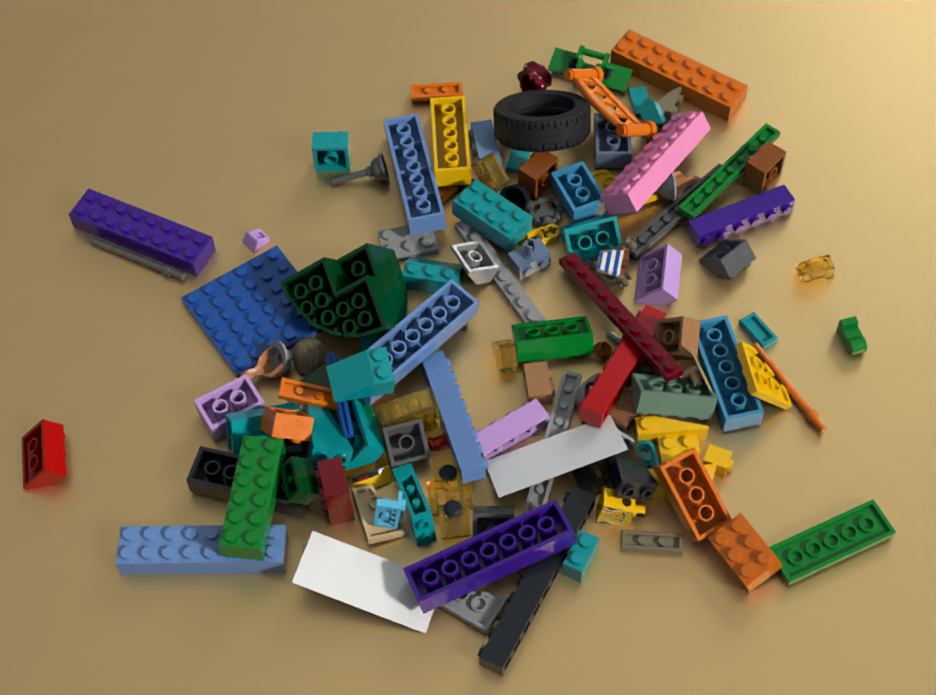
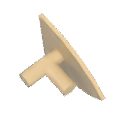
(692, 372)

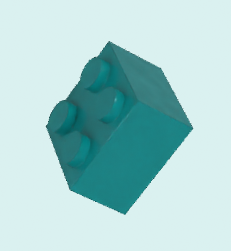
(331, 151)

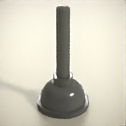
(377, 169)

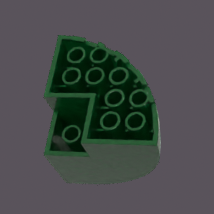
(352, 294)

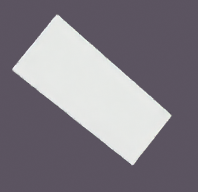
(554, 456)
(360, 581)

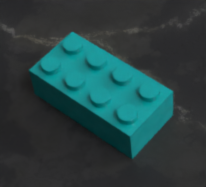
(492, 215)

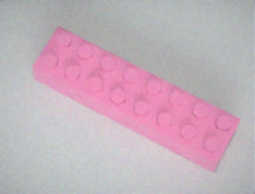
(655, 163)

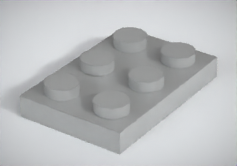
(407, 245)

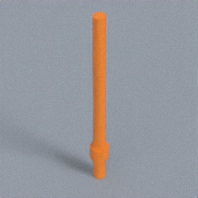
(810, 414)

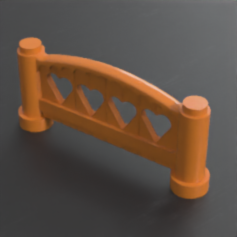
(594, 77)

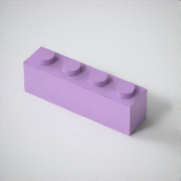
(512, 429)

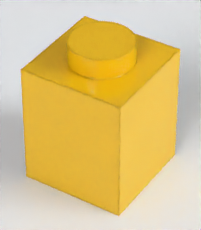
(720, 457)

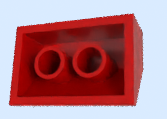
(43, 455)

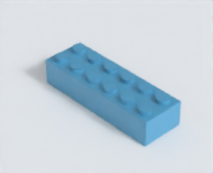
(723, 369)

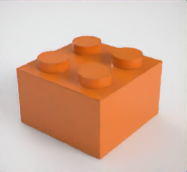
(287, 424)

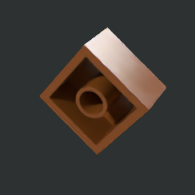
(764, 167)
(536, 173)

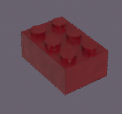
(334, 491)

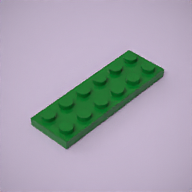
(832, 541)

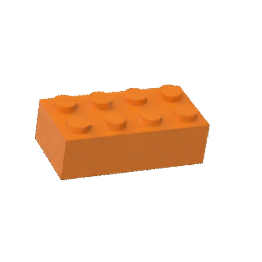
(692, 494)

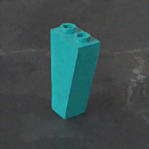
(327, 438)
(416, 507)

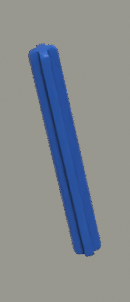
(342, 407)

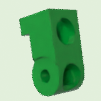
(851, 336)

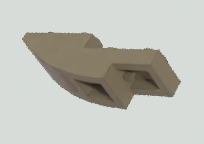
(669, 106)

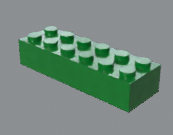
(252, 498)

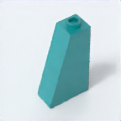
(248, 424)

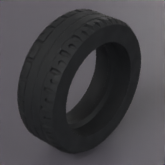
(542, 120)

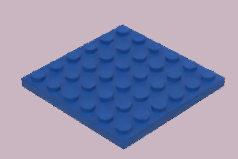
(249, 310)

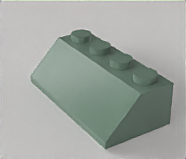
(673, 398)

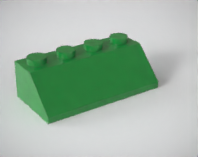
(553, 339)

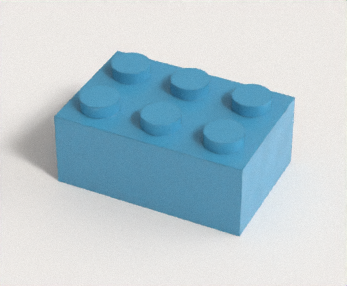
(577, 192)

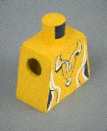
(616, 510)

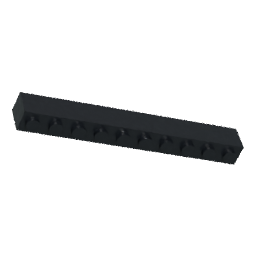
(531, 591)

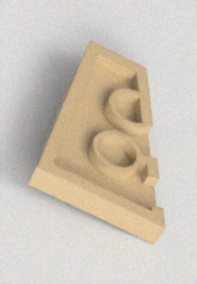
(365, 502)

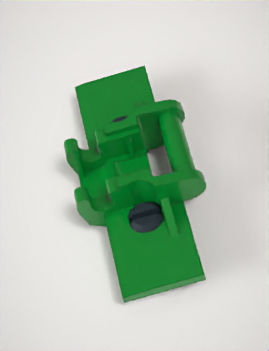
(615, 76)

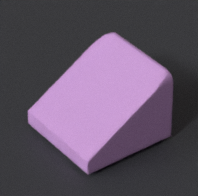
(255, 239)

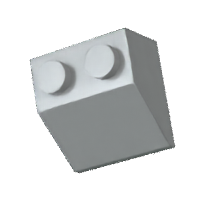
(476, 261)

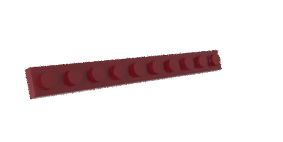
(621, 317)

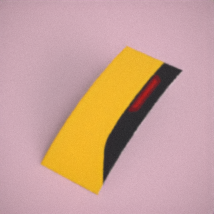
(375, 478)

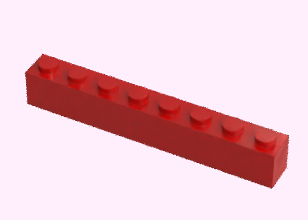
(616, 373)

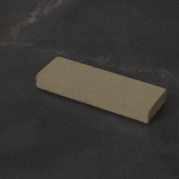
(651, 542)

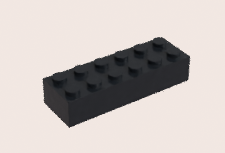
(214, 475)

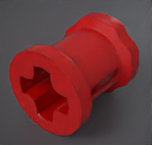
(438, 443)

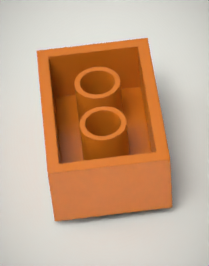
(745, 552)

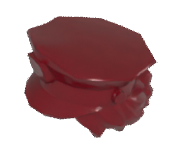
(534, 77)

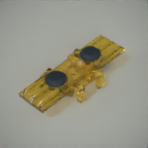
(453, 514)

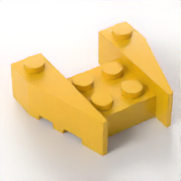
(670, 439)

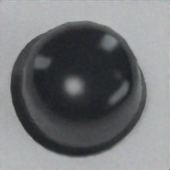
(517, 195)

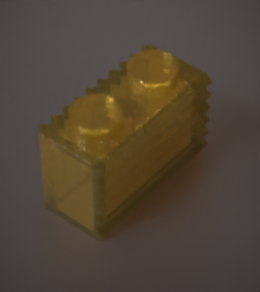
(490, 172)

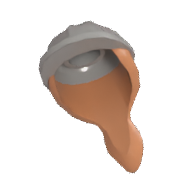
(675, 185)
(271, 363)

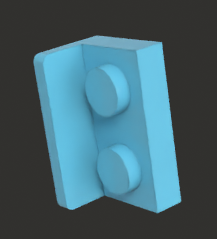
(389, 512)

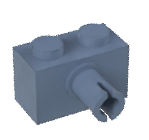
(529, 258)

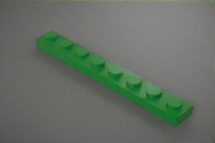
(726, 173)

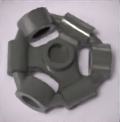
(545, 214)

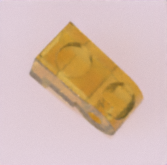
(815, 269)

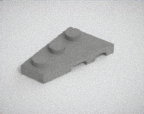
(477, 609)

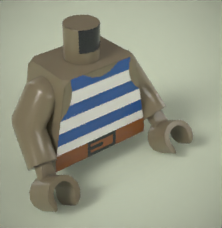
(613, 264)

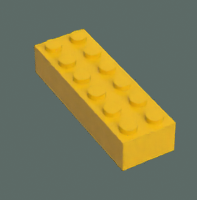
(450, 141)

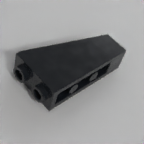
(630, 475)

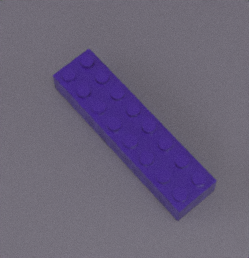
(142, 232)
(490, 556)

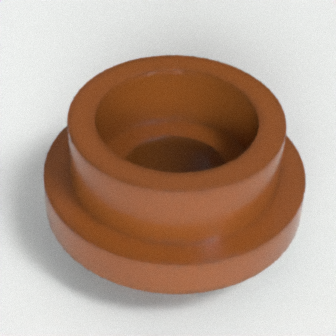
(603, 350)

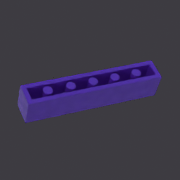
(740, 216)

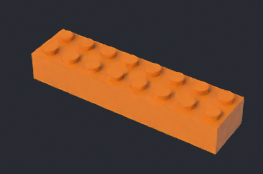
(670, 70)

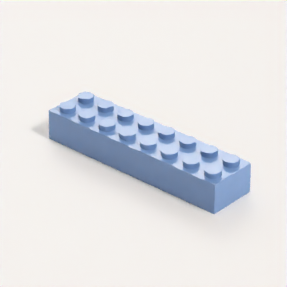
(414, 174)
(426, 330)
(192, 551)

